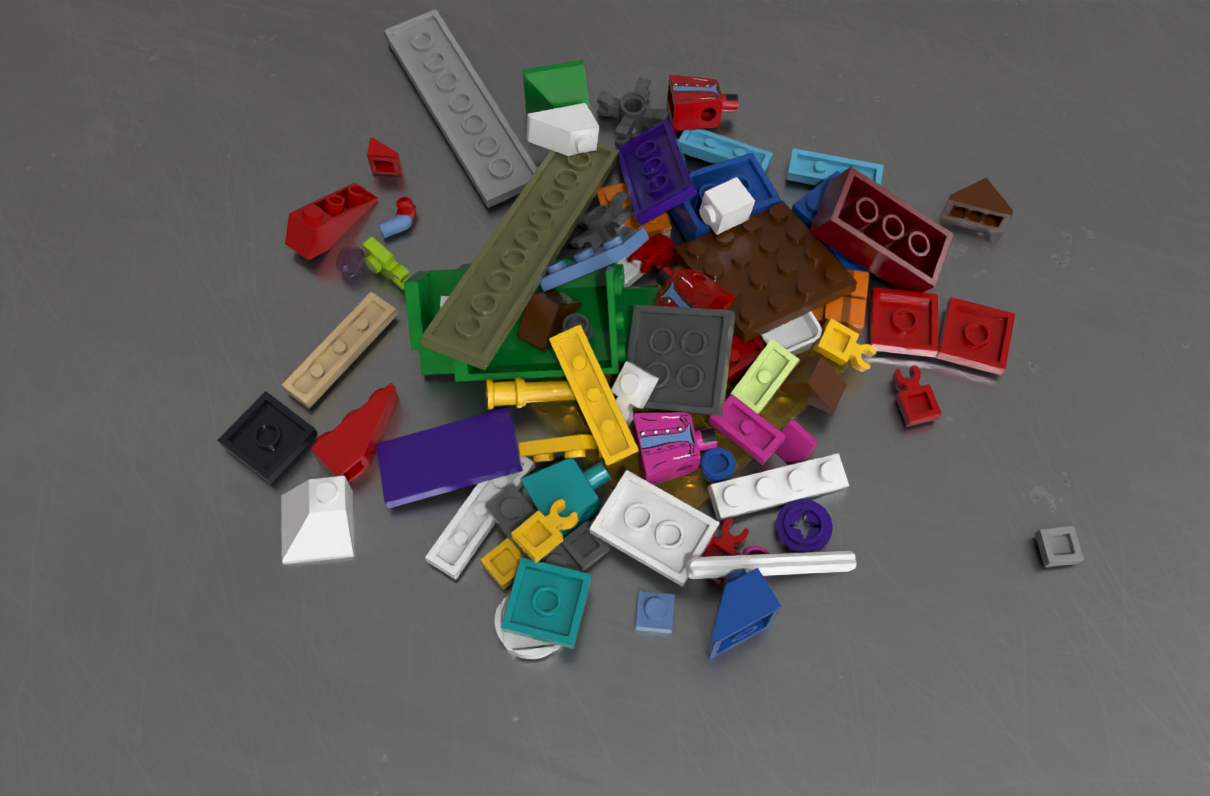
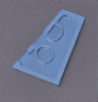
(592, 260)

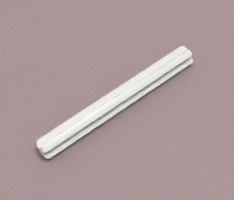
(771, 564)

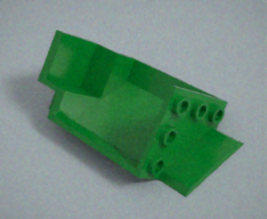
(603, 302)

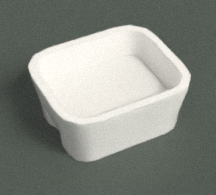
(796, 335)

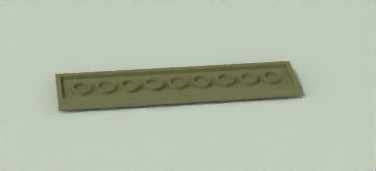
(517, 256)

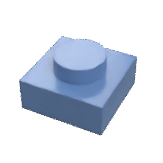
(655, 612)

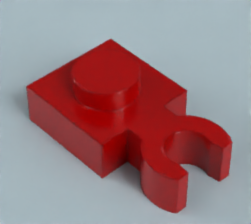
(655, 251)
(915, 401)
(725, 544)

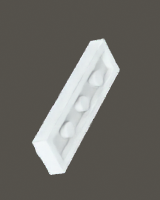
(777, 486)
(472, 523)

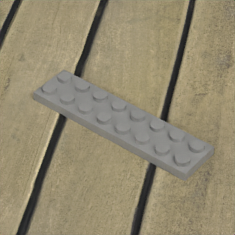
(462, 107)

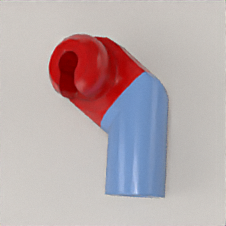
(402, 220)

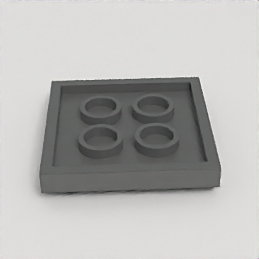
(687, 353)

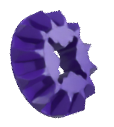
(814, 516)

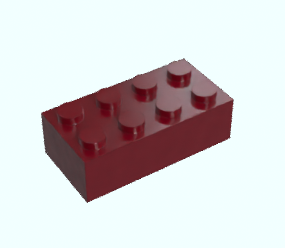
(881, 232)

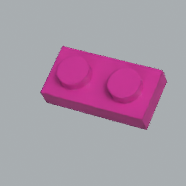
(748, 429)

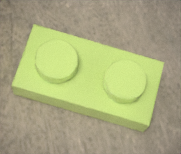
(765, 376)

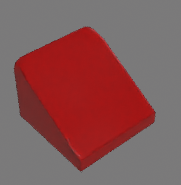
(383, 159)

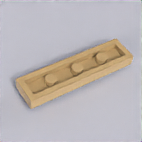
(339, 350)

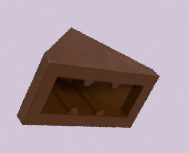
(978, 206)
(545, 317)
(814, 383)

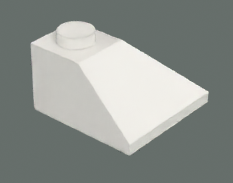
(317, 521)

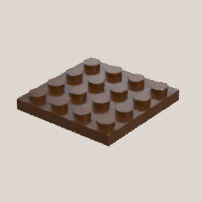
(769, 268)

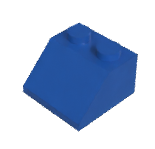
(742, 611)

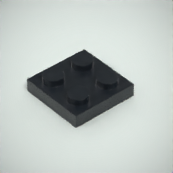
(268, 437)

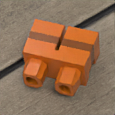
(848, 309)

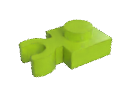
(383, 261)

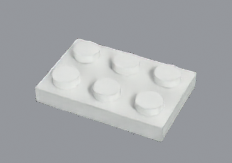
(653, 527)

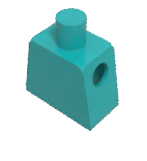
(568, 483)

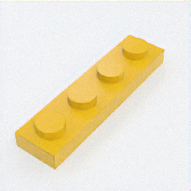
(594, 395)

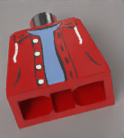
(697, 102)
(691, 290)

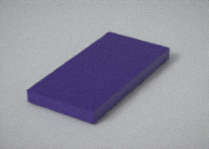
(655, 172)
(448, 457)

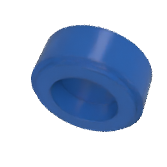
(717, 465)

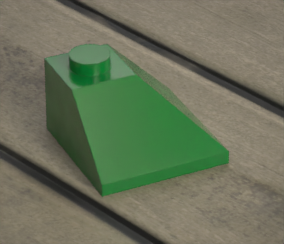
(555, 86)

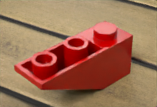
(325, 221)
(352, 444)

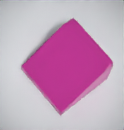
(797, 444)

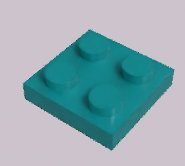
(546, 603)

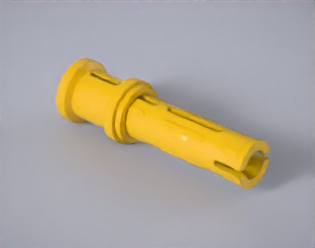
(521, 392)

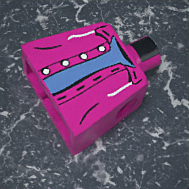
(669, 445)

